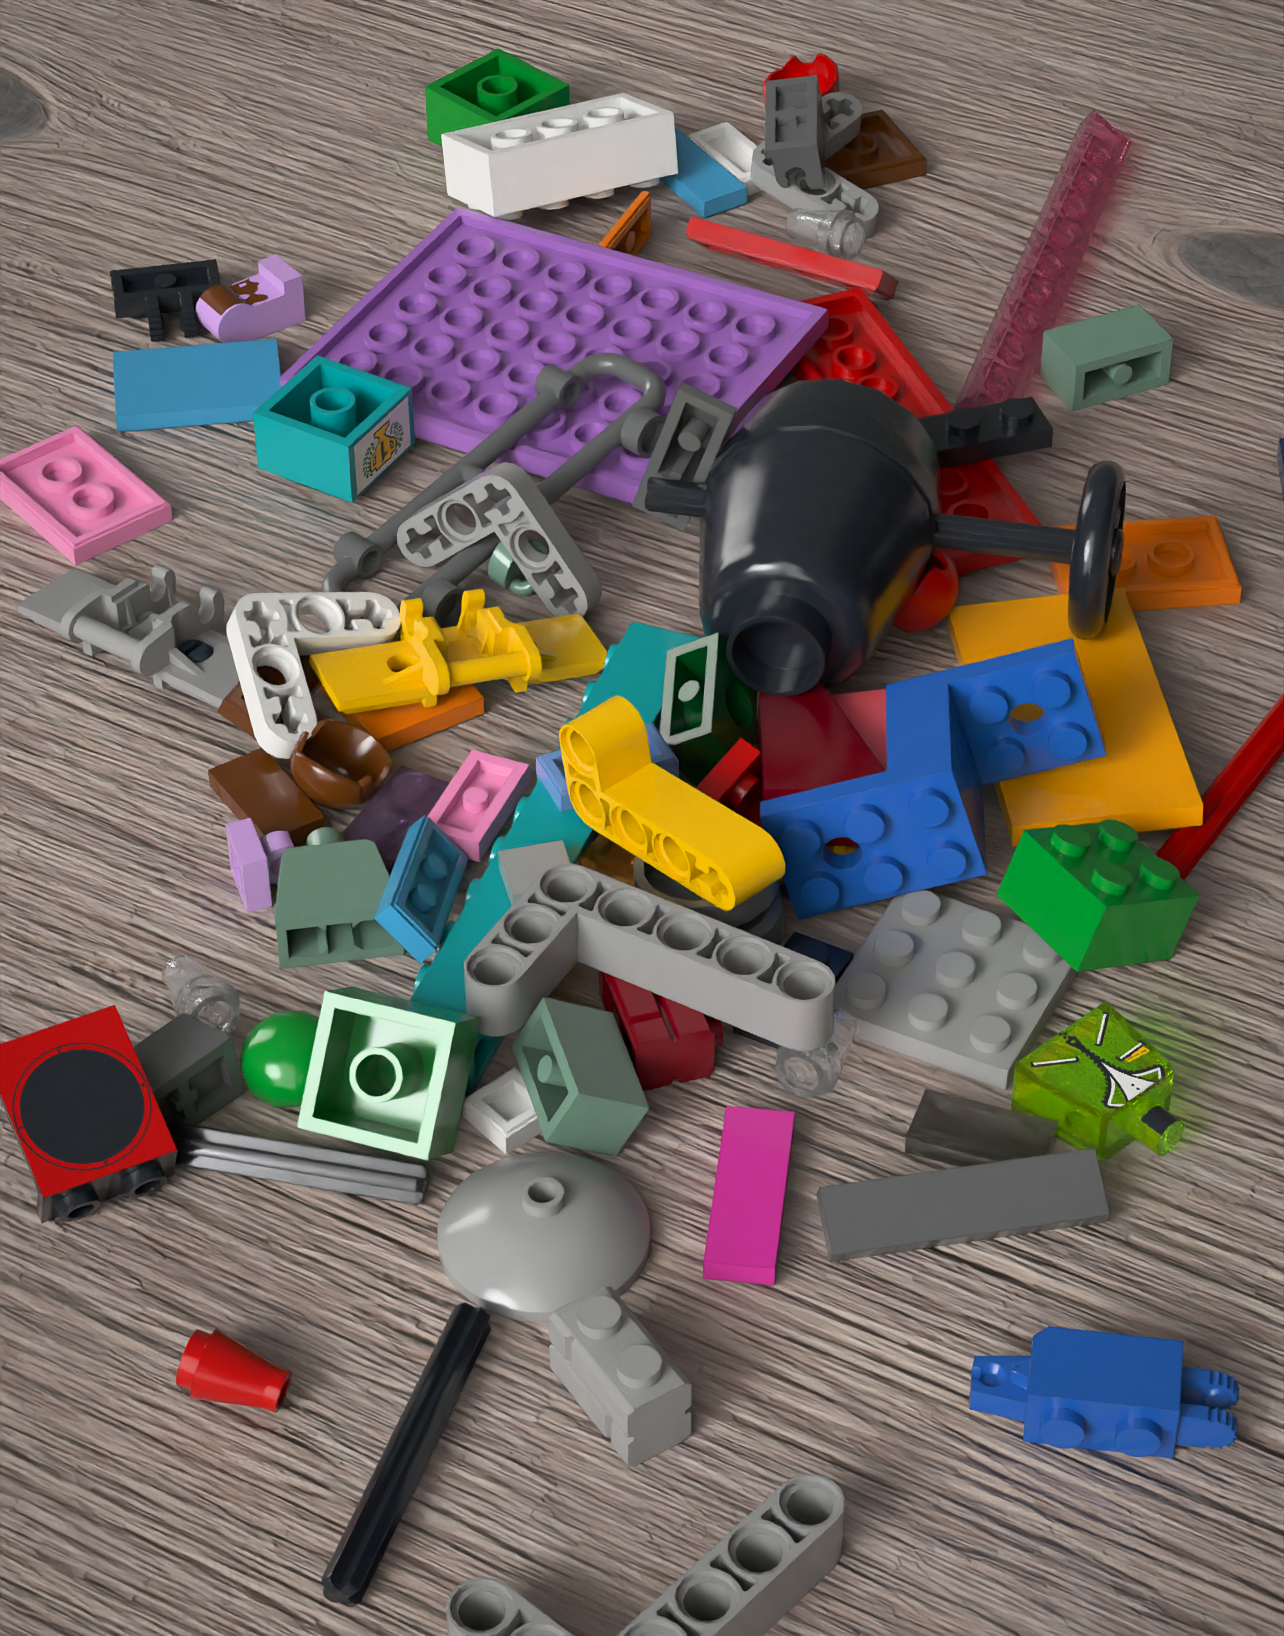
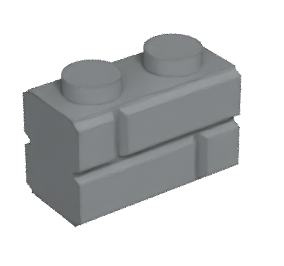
(620, 1375)

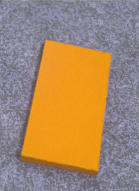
(1145, 767)

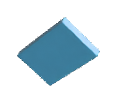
(193, 384)

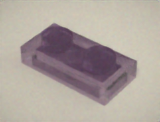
(394, 809)

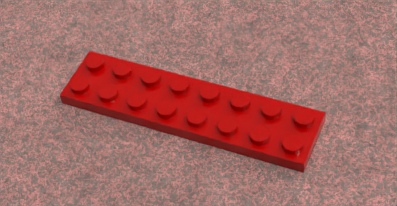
(869, 353)

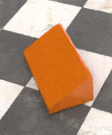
(632, 228)

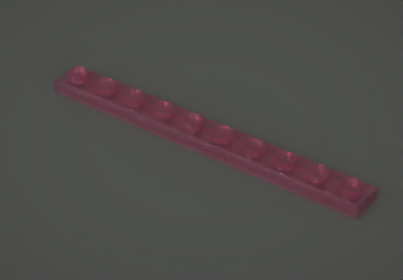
(1046, 266)

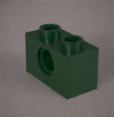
(704, 706)

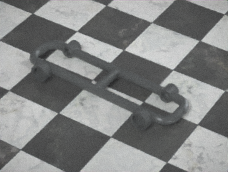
(634, 430)

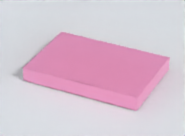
(79, 495)

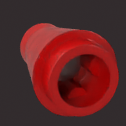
(229, 1372)

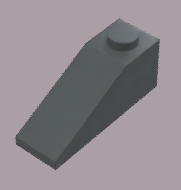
(687, 445)

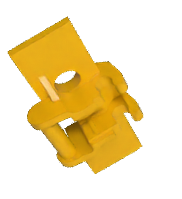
(474, 651)

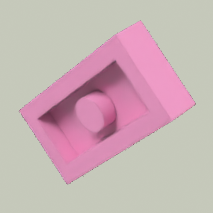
(480, 801)

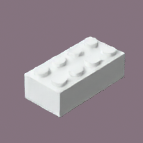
(560, 155)

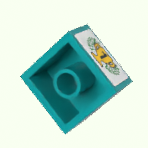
(334, 428)

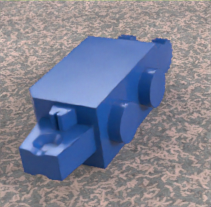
(1107, 1394)

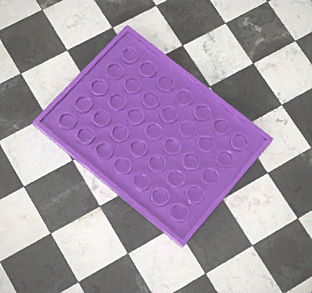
(498, 301)

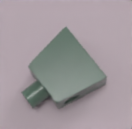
(330, 902)

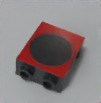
(84, 1115)

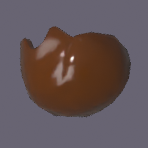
(339, 765)

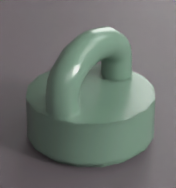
(506, 572)

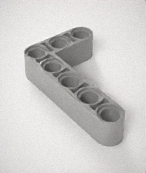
(651, 943)
(787, 1538)

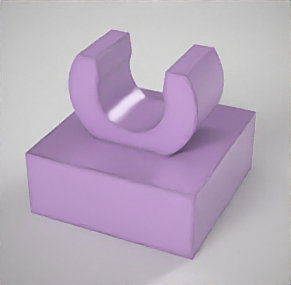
(255, 861)

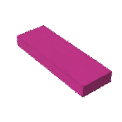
(749, 1196)

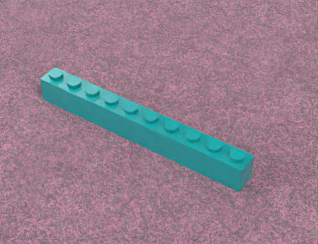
(631, 671)

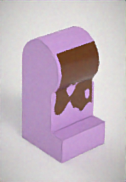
(255, 304)

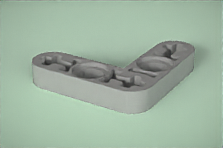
(841, 194)
(510, 521)

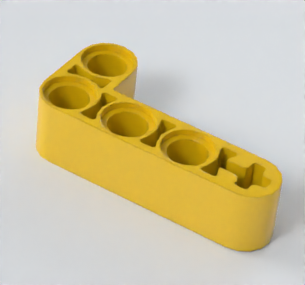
(659, 814)

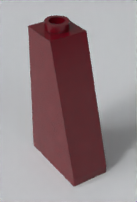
(809, 746)

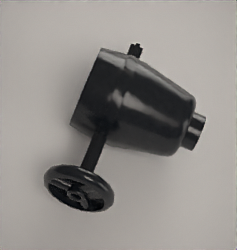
(830, 523)

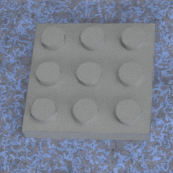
(953, 986)

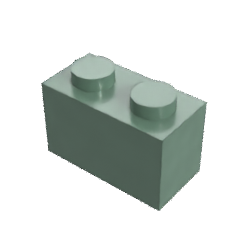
(1106, 357)
(579, 1077)

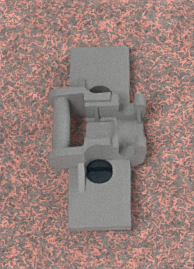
(143, 628)

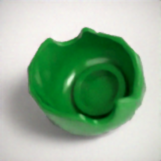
(279, 1057)

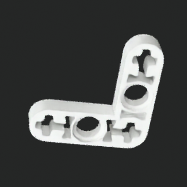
(288, 639)

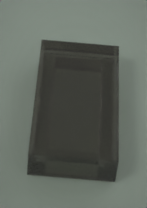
(975, 1133)

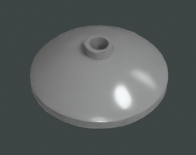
(542, 1234)

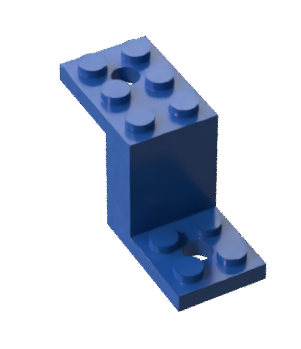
(926, 812)

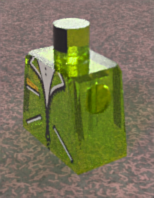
(1100, 1086)

